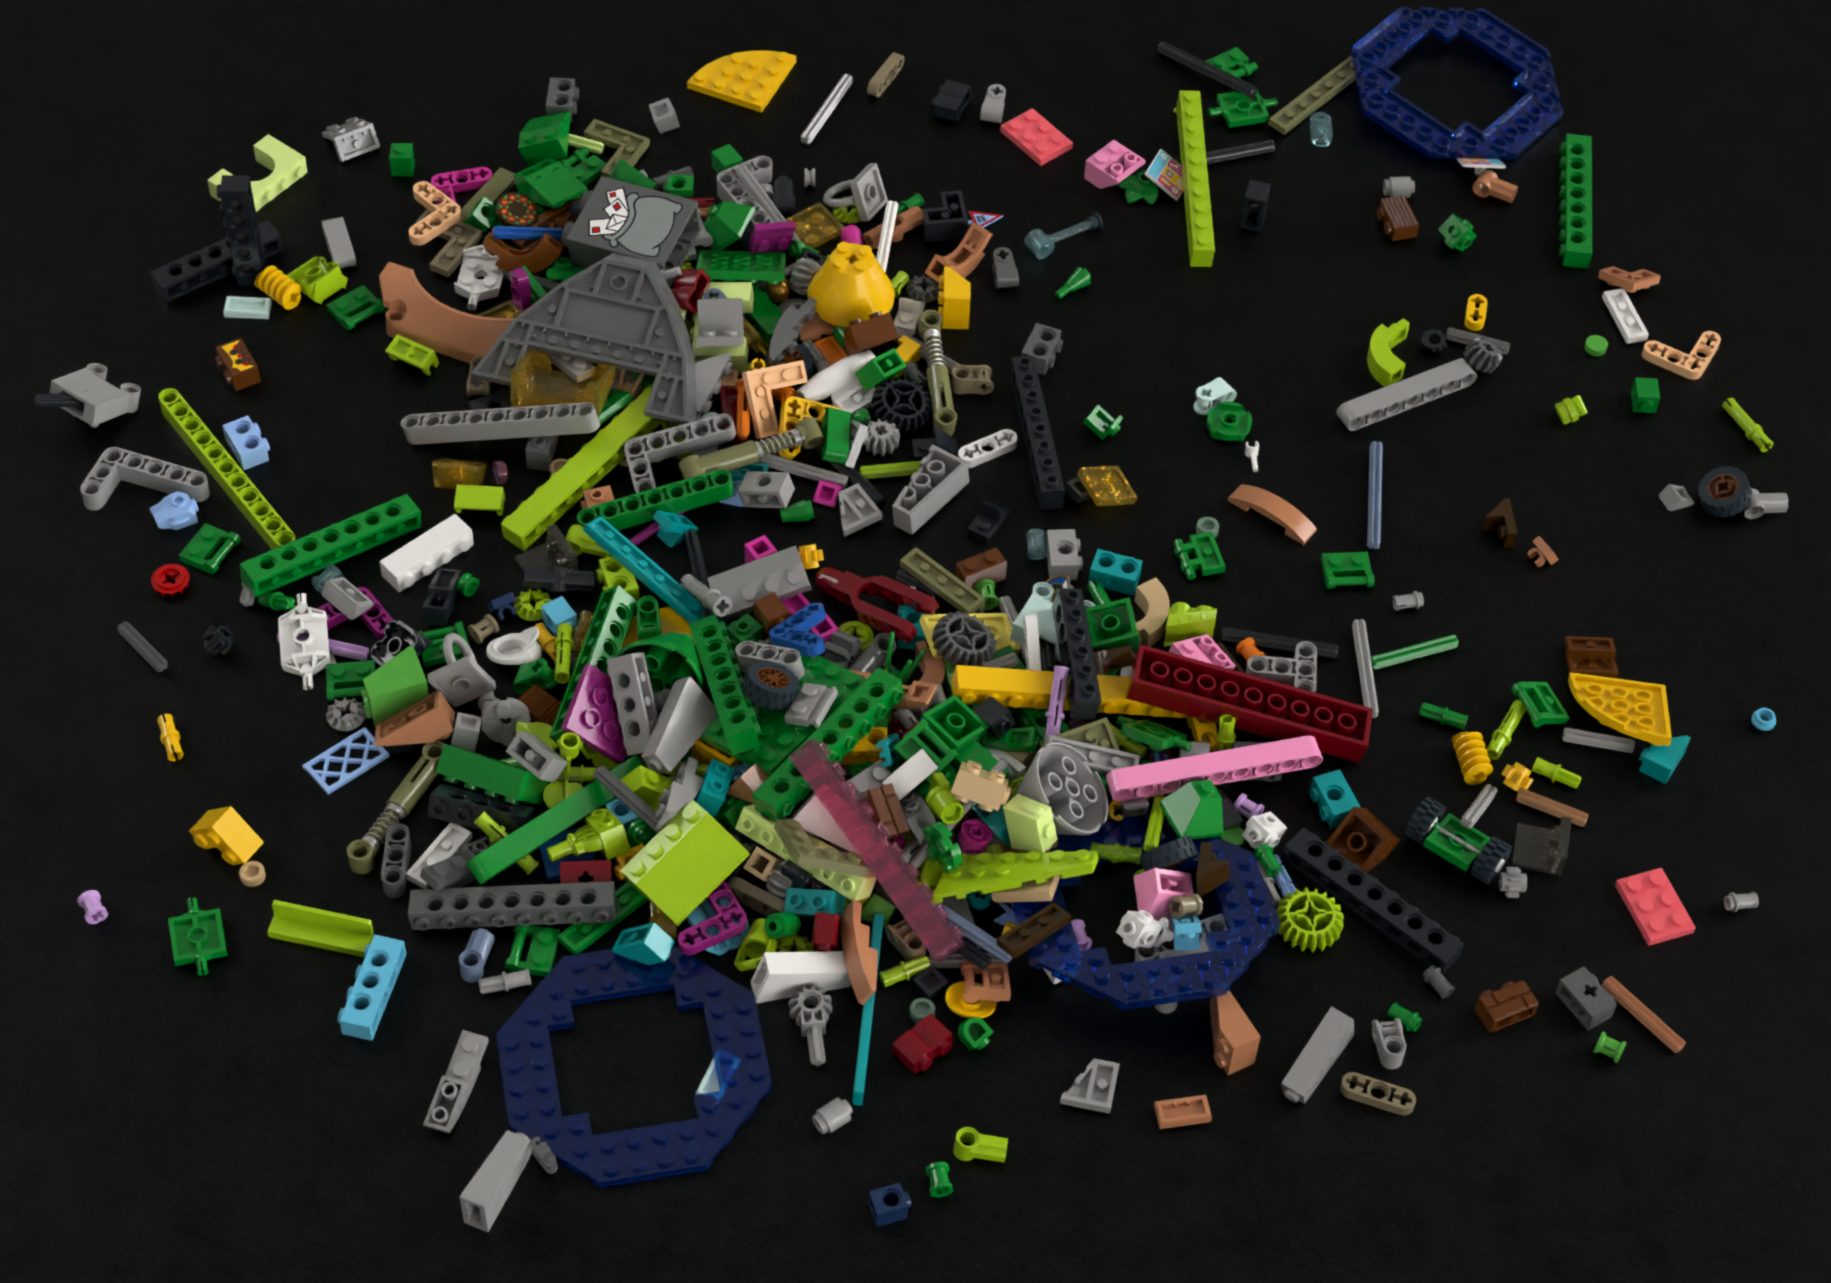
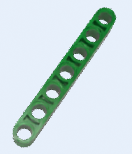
(669, 498)

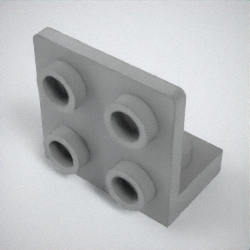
(352, 138)
(720, 322)

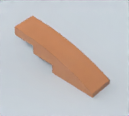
(858, 956)

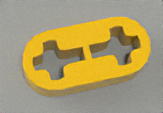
(1472, 312)

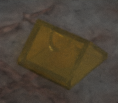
(450, 472)

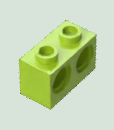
(614, 573)

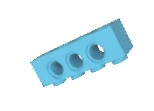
(365, 1022)

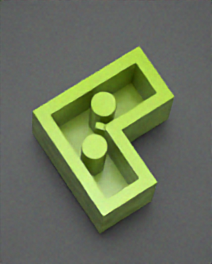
(647, 785)

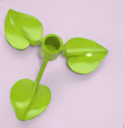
(569, 749)

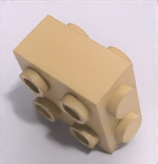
(981, 786)

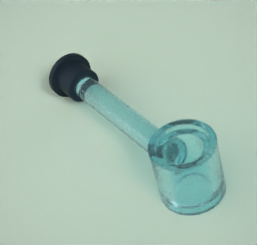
(1043, 245)

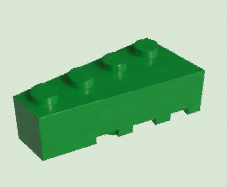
(490, 774)

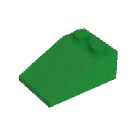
(545, 138)

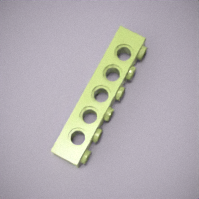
(762, 830)

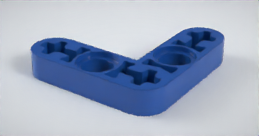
(793, 631)

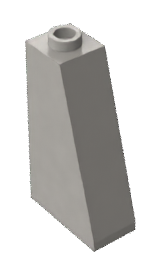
(678, 726)
(1318, 1055)
(495, 1180)

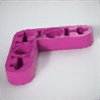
(451, 188)

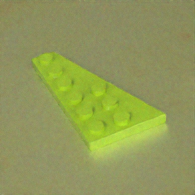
(1008, 870)

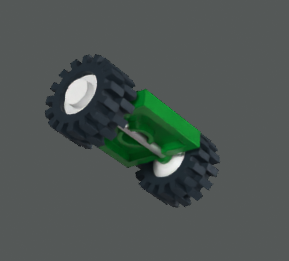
(1456, 842)

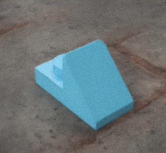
(1186, 932)

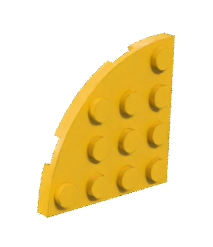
(744, 77)
(1625, 706)

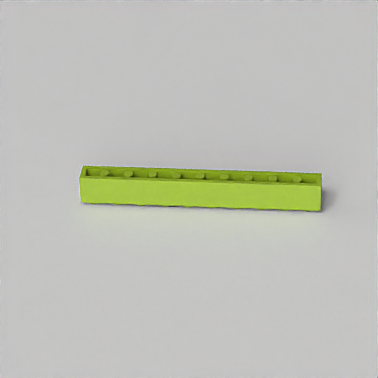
(1195, 179)
(578, 474)

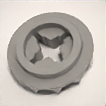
(349, 721)

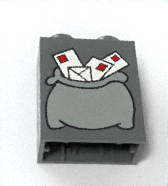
(633, 224)

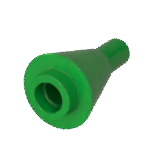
(1077, 280)

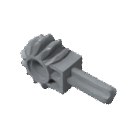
(812, 1020)

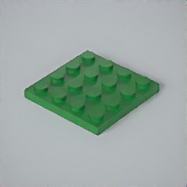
(743, 266)

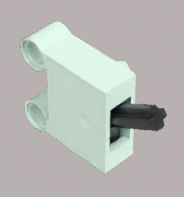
(1041, 605)

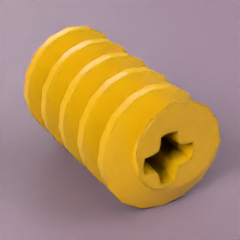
(279, 287)
(1472, 757)

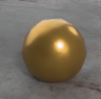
(778, 292)

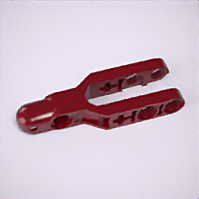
(848, 586)

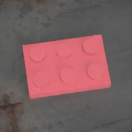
(1036, 137)
(1655, 906)

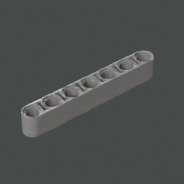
(1406, 394)

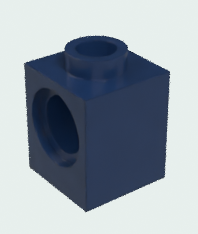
(887, 1214)

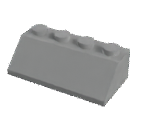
(747, 583)

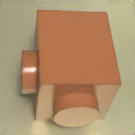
(596, 496)

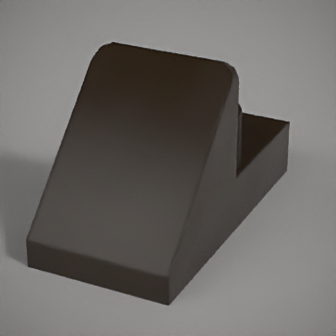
(1502, 520)
(1210, 871)

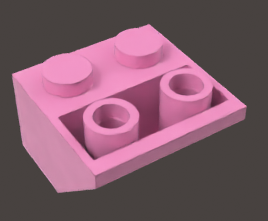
(1111, 165)
(1202, 649)
(1157, 887)

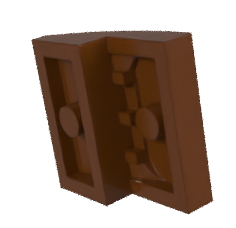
(1591, 656)

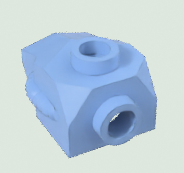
(175, 511)

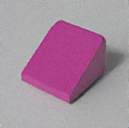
(827, 494)

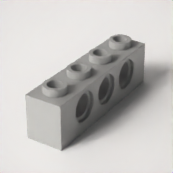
(640, 692)

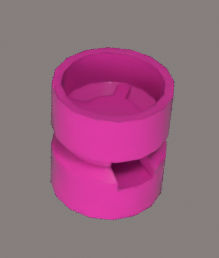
(974, 837)

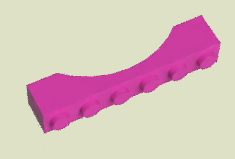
(763, 547)

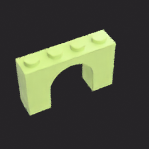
(282, 160)
(738, 354)

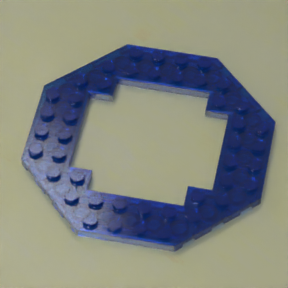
(1504, 137)
(1242, 902)
(642, 1151)

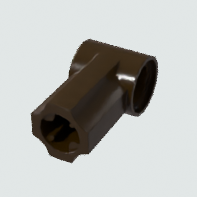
(1112, 658)

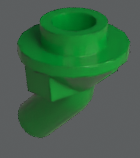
(797, 249)

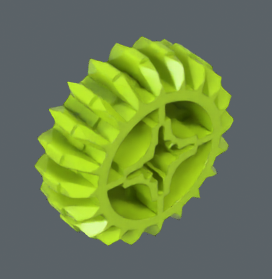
(1319, 911)

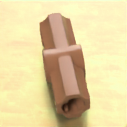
(904, 222)

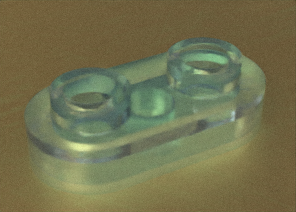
(1321, 129)

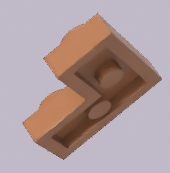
(1629, 281)

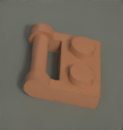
(994, 982)

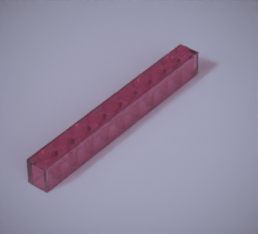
(877, 850)

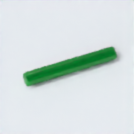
(1414, 651)

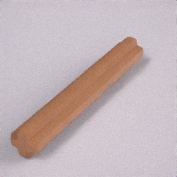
(1643, 1014)

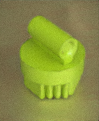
(1571, 409)

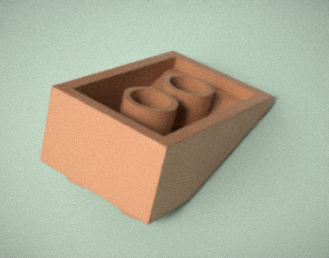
(418, 723)
(1233, 1034)

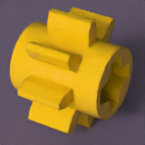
(810, 556)
(1517, 776)

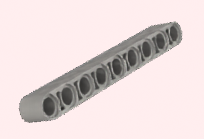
(500, 423)

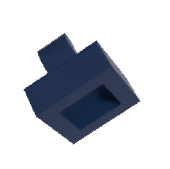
(502, 603)

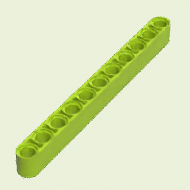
(224, 469)

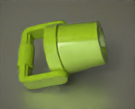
(942, 801)
(754, 946)

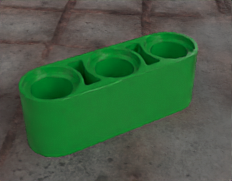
(836, 435)

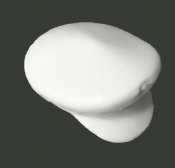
(515, 648)

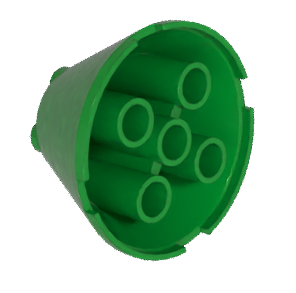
(668, 659)

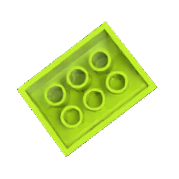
(684, 862)

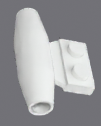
(840, 384)

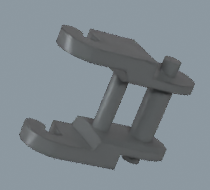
(544, 1155)

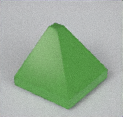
(878, 905)

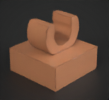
(1544, 551)

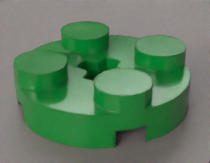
(1226, 431)
(941, 847)

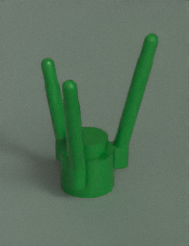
(907, 671)

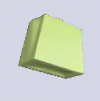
(1029, 824)

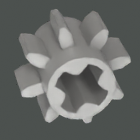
(1512, 882)

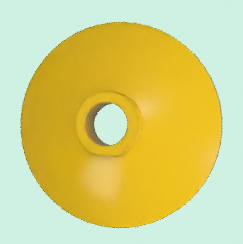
(955, 1001)

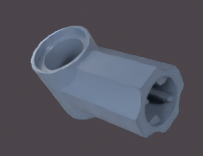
(476, 955)

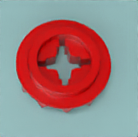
(173, 572)

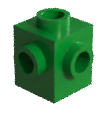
(1457, 232)
(744, 629)
(730, 812)

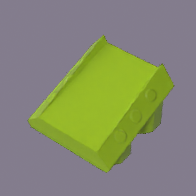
(319, 278)
(1188, 622)

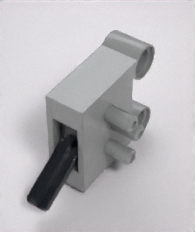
(90, 396)

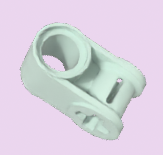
(1212, 394)

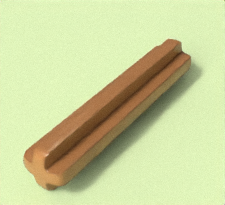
(1551, 807)

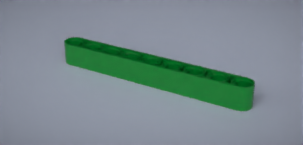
(546, 826)

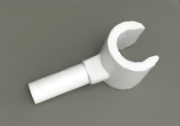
(1252, 453)

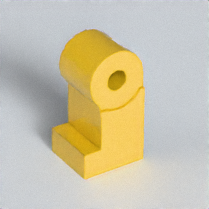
(908, 350)
(1203, 732)

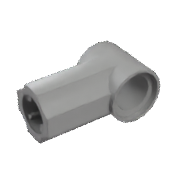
(1765, 503)

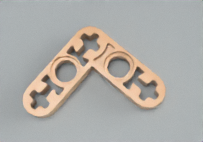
(446, 213)
(1685, 361)

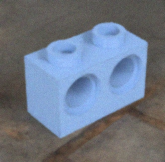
(246, 442)

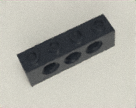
(466, 806)

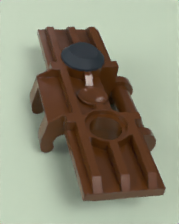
(553, 219)

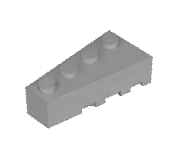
(930, 488)

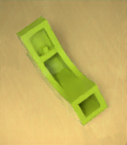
(1380, 360)

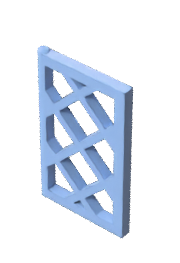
(366, 764)

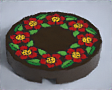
(516, 210)

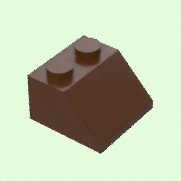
(869, 333)
(1363, 839)

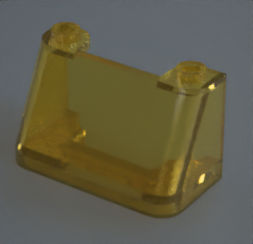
(536, 384)

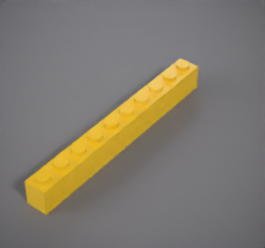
(1033, 690)

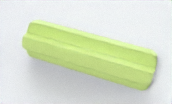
(581, 142)

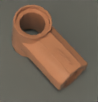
(1489, 184)

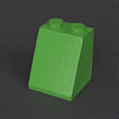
(394, 686)

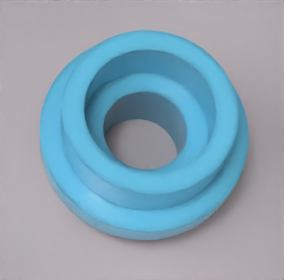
(1764, 719)

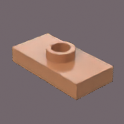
(1182, 1111)

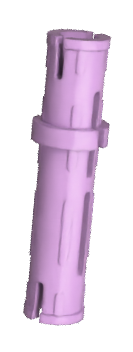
(1058, 691)

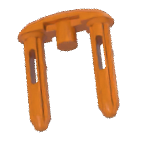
(743, 416)

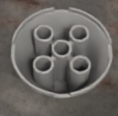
(1069, 787)

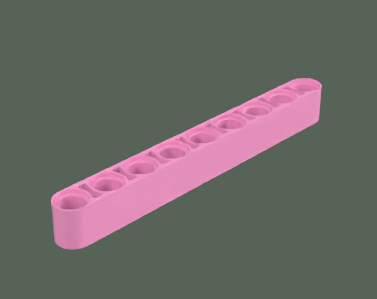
(1218, 766)

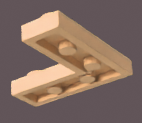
(758, 387)

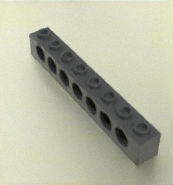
(512, 905)

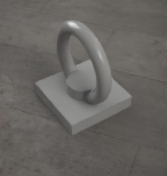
(866, 190)
(460, 679)

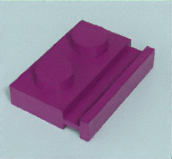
(771, 237)

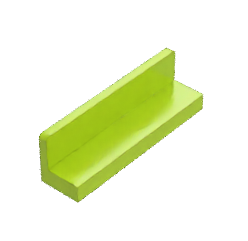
(320, 928)

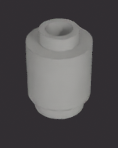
(1398, 186)
(832, 1116)

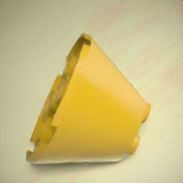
(851, 286)

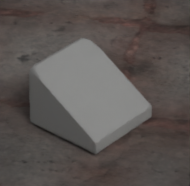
(1675, 497)

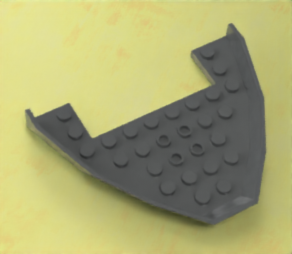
(608, 315)

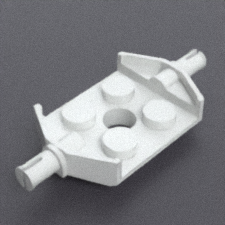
(478, 263)
(307, 656)

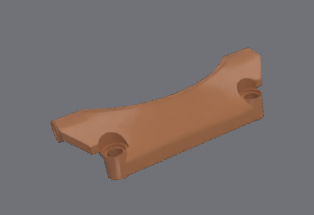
(431, 323)

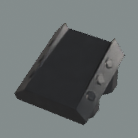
(397, 638)

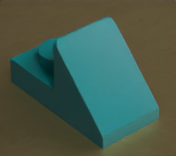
(672, 527)

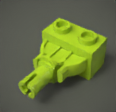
(601, 833)

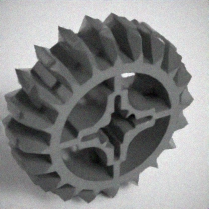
(966, 636)

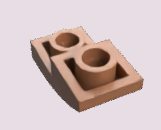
(814, 329)

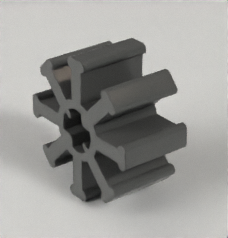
(842, 649)

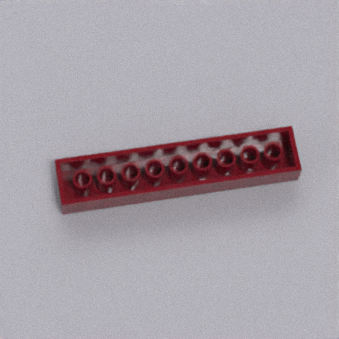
(1255, 702)

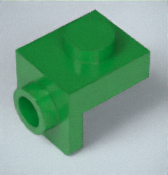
(1102, 423)

